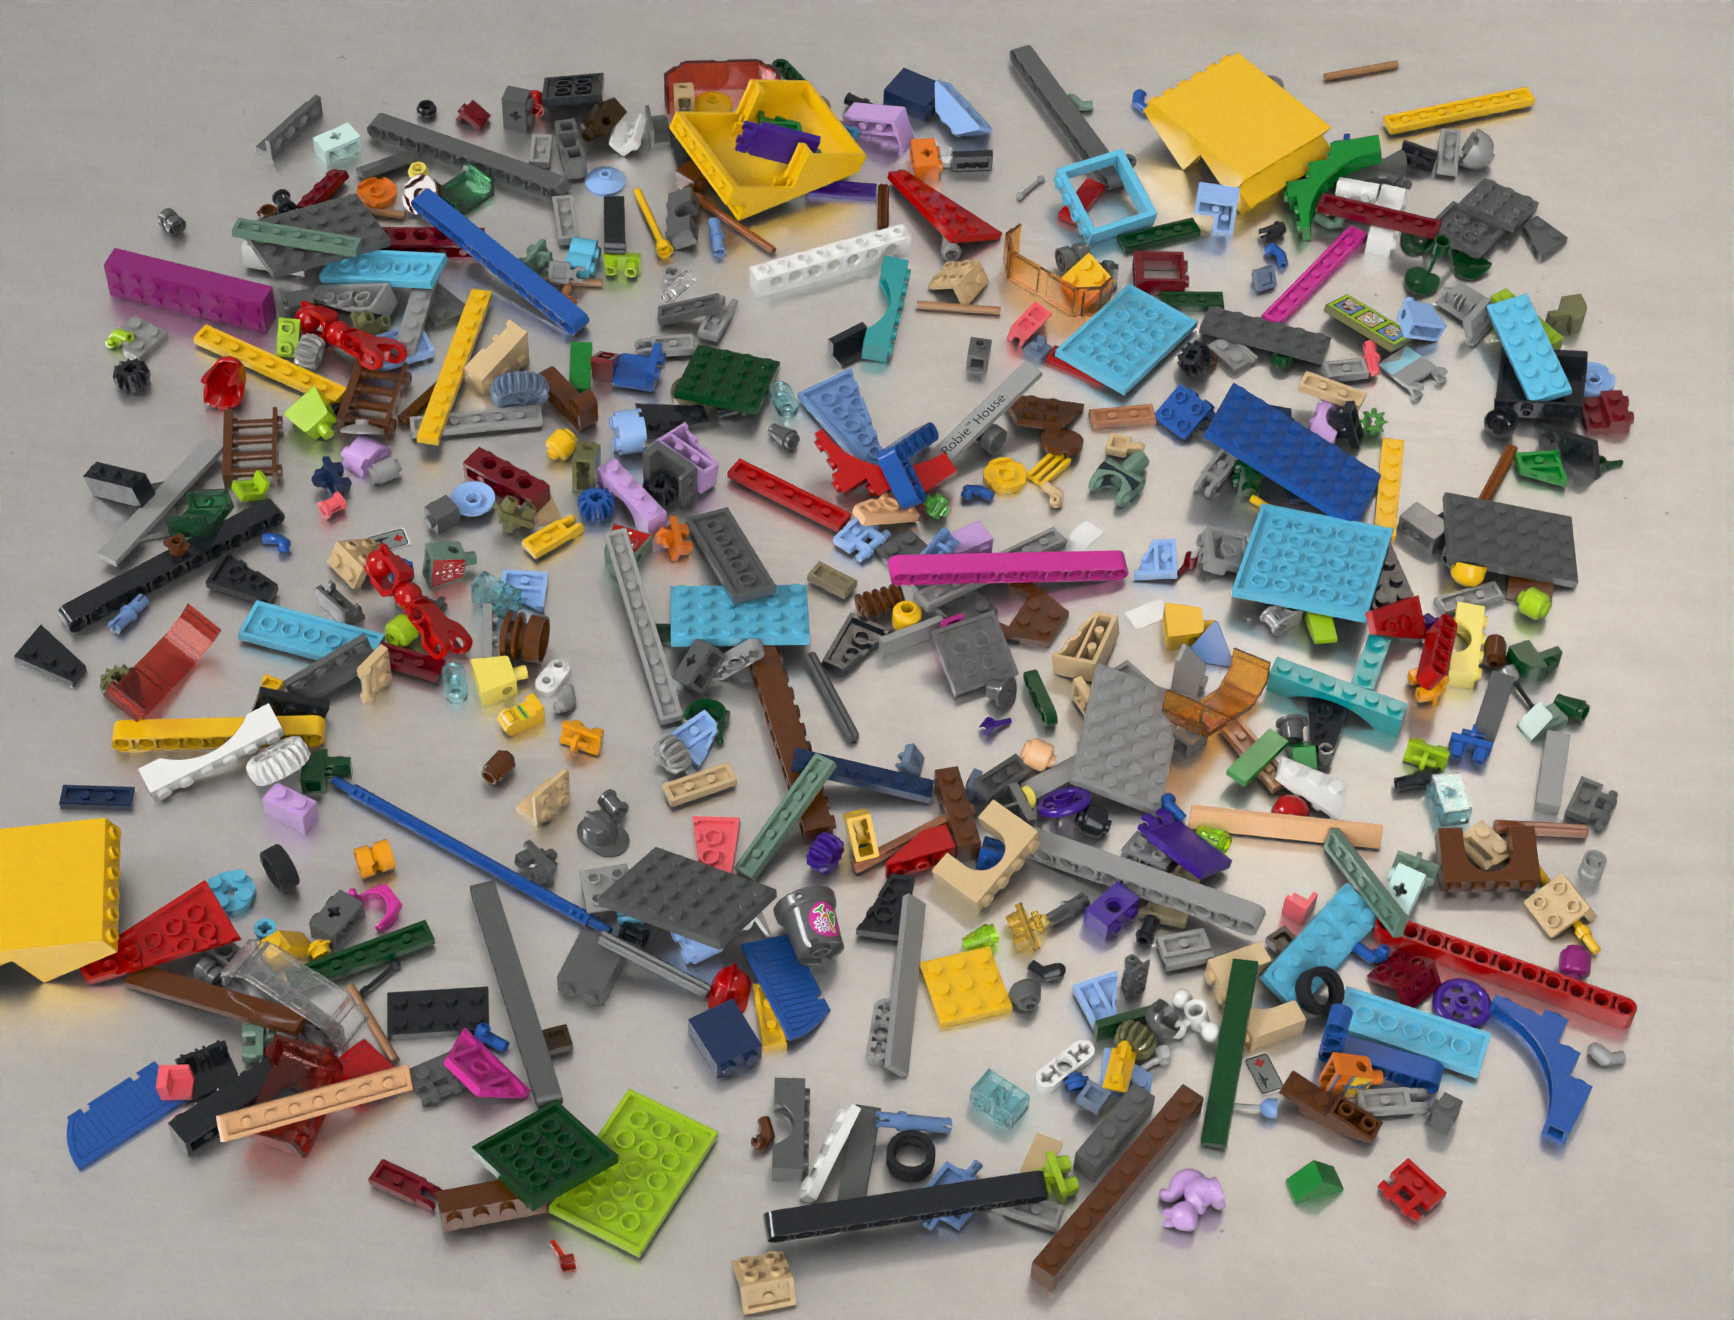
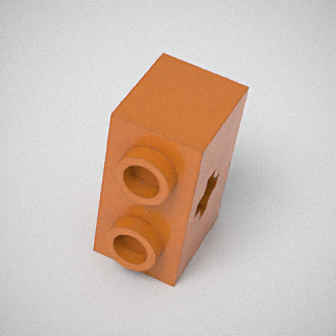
(924, 159)

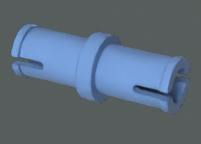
(716, 237)
(128, 613)

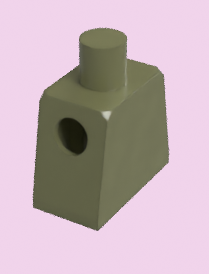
(586, 457)

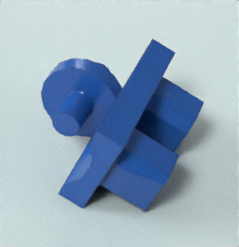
(1471, 741)

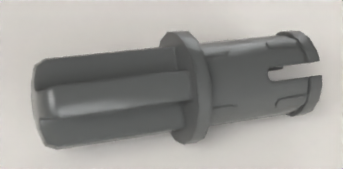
(1068, 909)

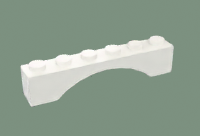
(168, 775)

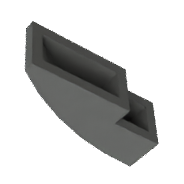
(1494, 704)

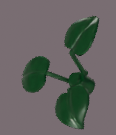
(1422, 281)

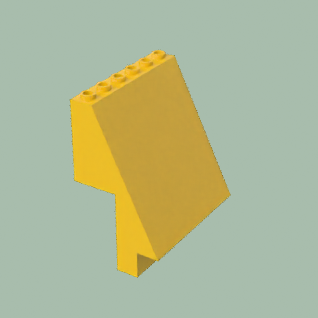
(1241, 127)
(755, 183)
(59, 895)

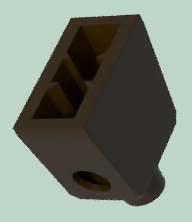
(601, 119)

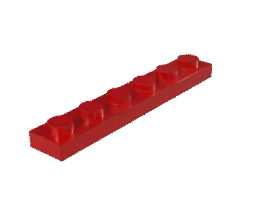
(789, 495)

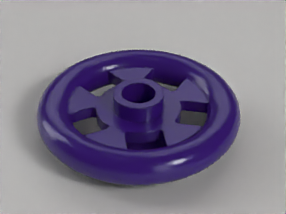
(1063, 802)
(1468, 987)

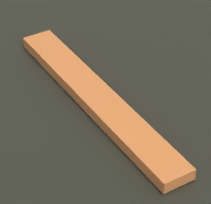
(1284, 825)
(313, 1103)

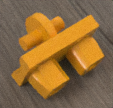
(1425, 695)
(581, 737)

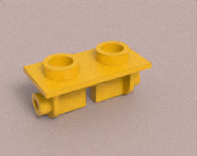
(1120, 1067)

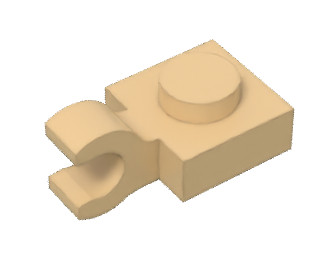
(1122, 445)

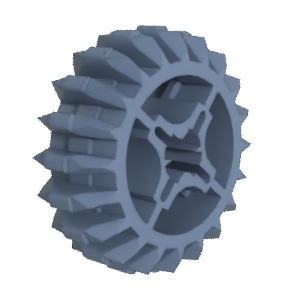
(519, 389)

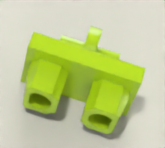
(626, 262)
(288, 336)
(1426, 755)
(1053, 1176)

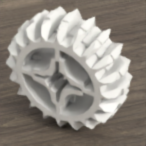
(278, 761)

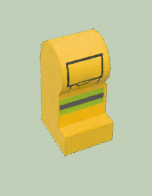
(522, 716)

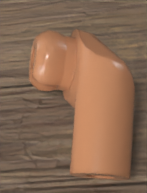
(566, 291)

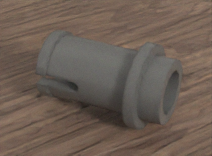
(1324, 756)

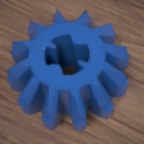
(596, 504)

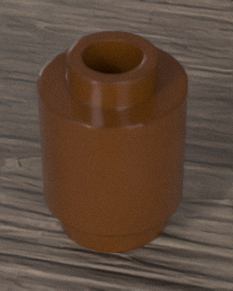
(1494, 651)
(498, 767)

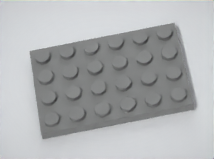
(1124, 741)

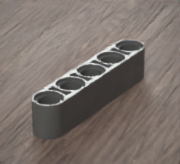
(859, 1154)

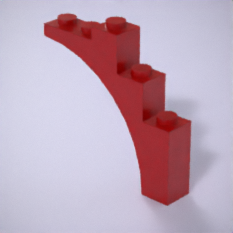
(854, 473)

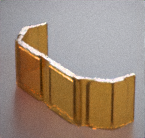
(1051, 288)
(1232, 699)

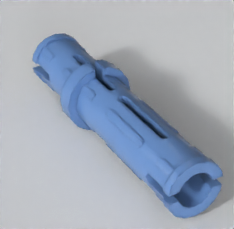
(912, 1122)

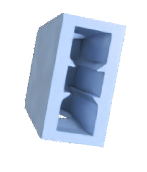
(1420, 321)

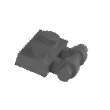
(1584, 800)
(432, 1074)

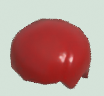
(1291, 806)

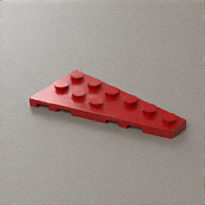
(944, 214)
(176, 930)

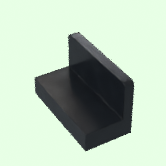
(848, 345)

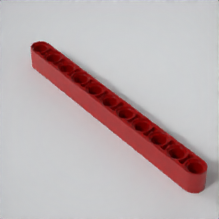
(1514, 974)

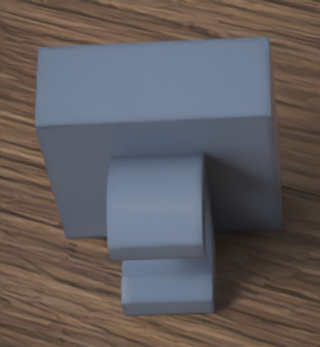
(1264, 278)
(1037, 349)
(911, 760)
(970, 791)
(1093, 1097)

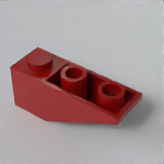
(922, 851)

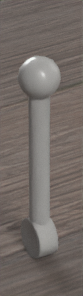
(1040, 180)

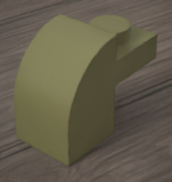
(1569, 314)

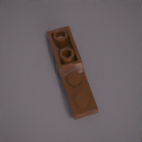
(1331, 1112)

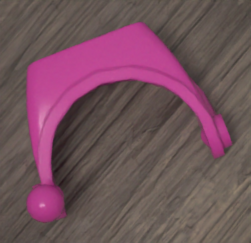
(384, 893)

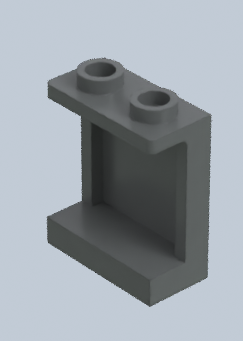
(666, 461)

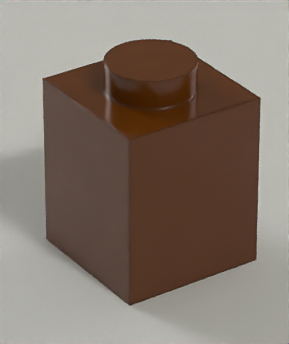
(691, 176)

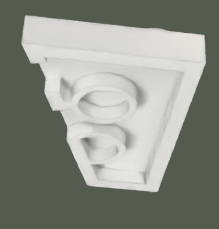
(1319, 788)

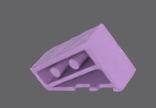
(881, 123)
(687, 446)

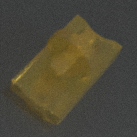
(1021, 919)

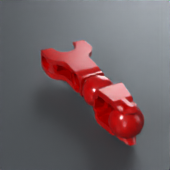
(366, 347)
(422, 613)

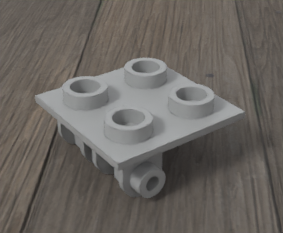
(1459, 300)
(1140, 848)
(596, 882)

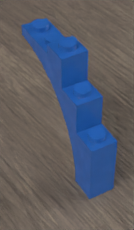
(1542, 1036)

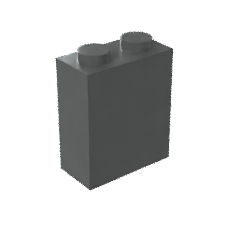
(590, 970)

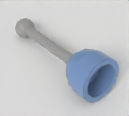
(1267, 1107)

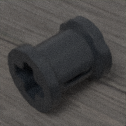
(281, 202)
(634, 935)

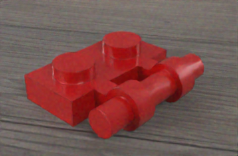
(1417, 1185)

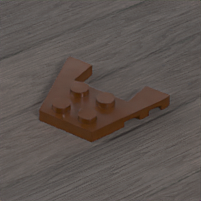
(1037, 619)

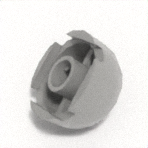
(1477, 151)

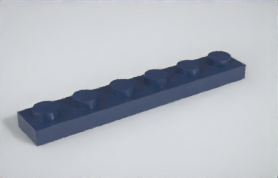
(870, 777)

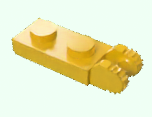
(552, 536)

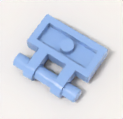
(854, 536)

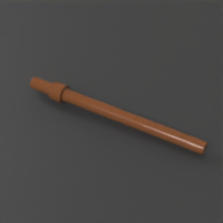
(735, 224)

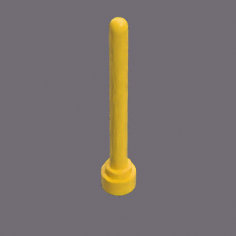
(663, 246)

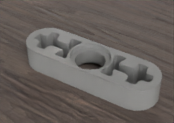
(747, 652)
(874, 1040)

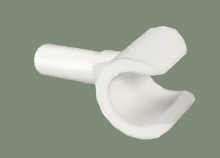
(946, 160)
(1163, 1057)

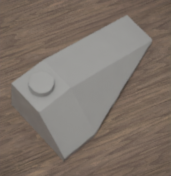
(370, 297)

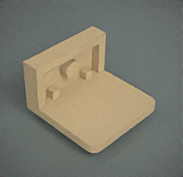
(964, 277)
(349, 558)

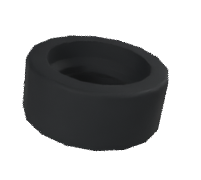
(279, 868)
(1304, 993)
(910, 1173)

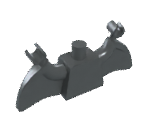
(1389, 171)

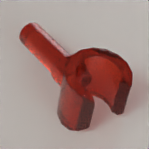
(567, 1261)

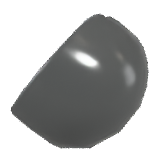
(1162, 1019)

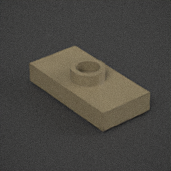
(832, 580)

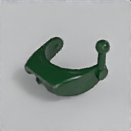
(715, 710)

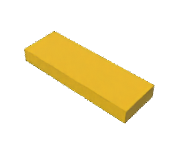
(770, 1031)

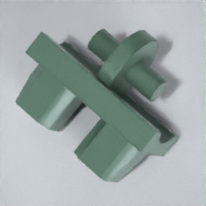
(537, 256)
(1418, 864)
(255, 1033)

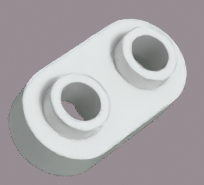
(553, 675)

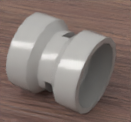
(1592, 866)

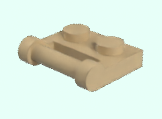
(374, 673)
(1488, 844)

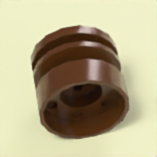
(520, 636)

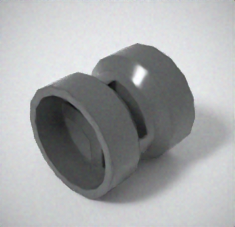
(171, 222)
(208, 971)

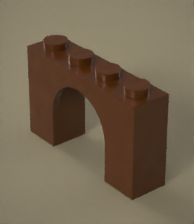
(1459, 874)

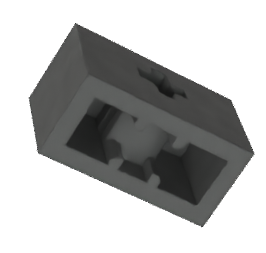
(517, 109)
(699, 666)
(337, 919)

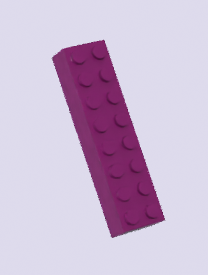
(190, 290)

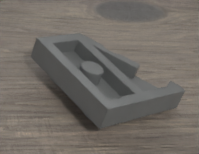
(1543, 237)

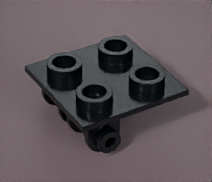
(210, 1066)

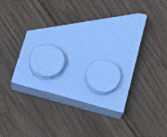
(1159, 561)
(532, 586)
(1097, 996)

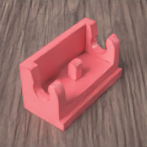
(1028, 323)

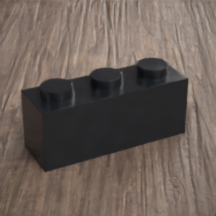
(119, 484)

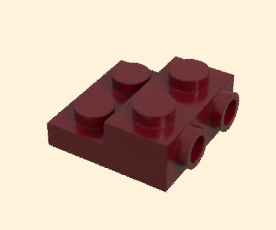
(1607, 413)

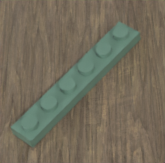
(296, 237)
(785, 817)
(1366, 882)

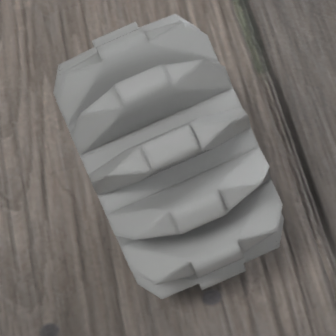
(309, 351)
(672, 754)

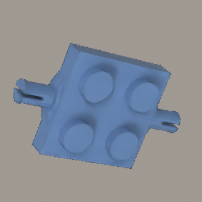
(947, 1175)

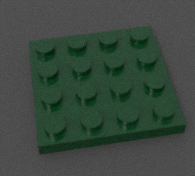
(727, 379)
(544, 1155)

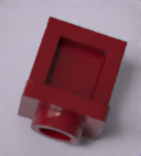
(473, 114)

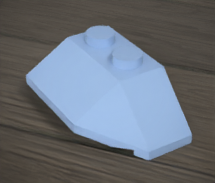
(958, 112)

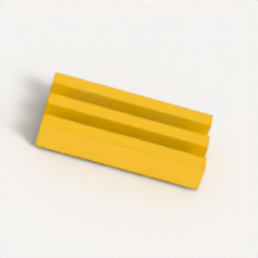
(1045, 466)

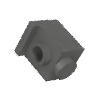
(1444, 1113)

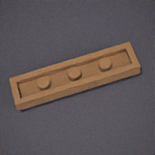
(1241, 739)

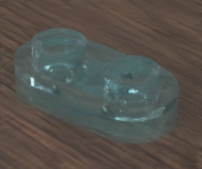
(783, 399)
(456, 687)

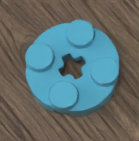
(239, 882)

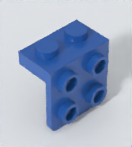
(640, 371)
(1184, 412)

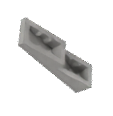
(1552, 772)

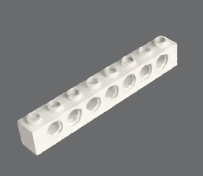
(829, 261)

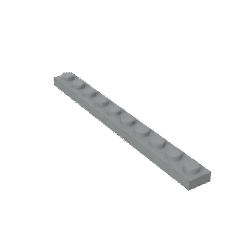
(643, 626)

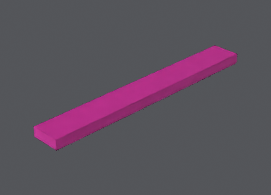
(1315, 275)

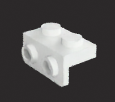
(627, 136)
(1357, 190)

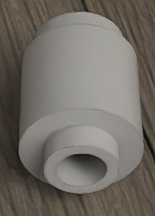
(384, 471)

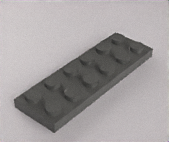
(1265, 334)
(910, 544)
(731, 555)

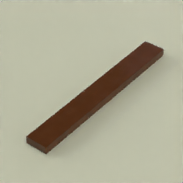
(216, 1000)

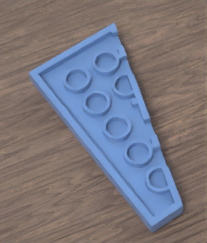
(843, 415)

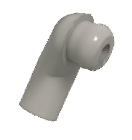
(567, 701)
(1604, 1056)

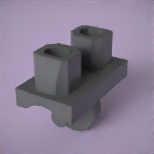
(540, 861)

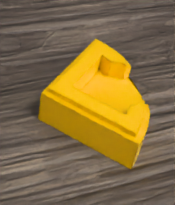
(272, 682)

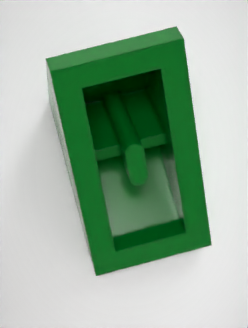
(1302, 753)
(1313, 1182)

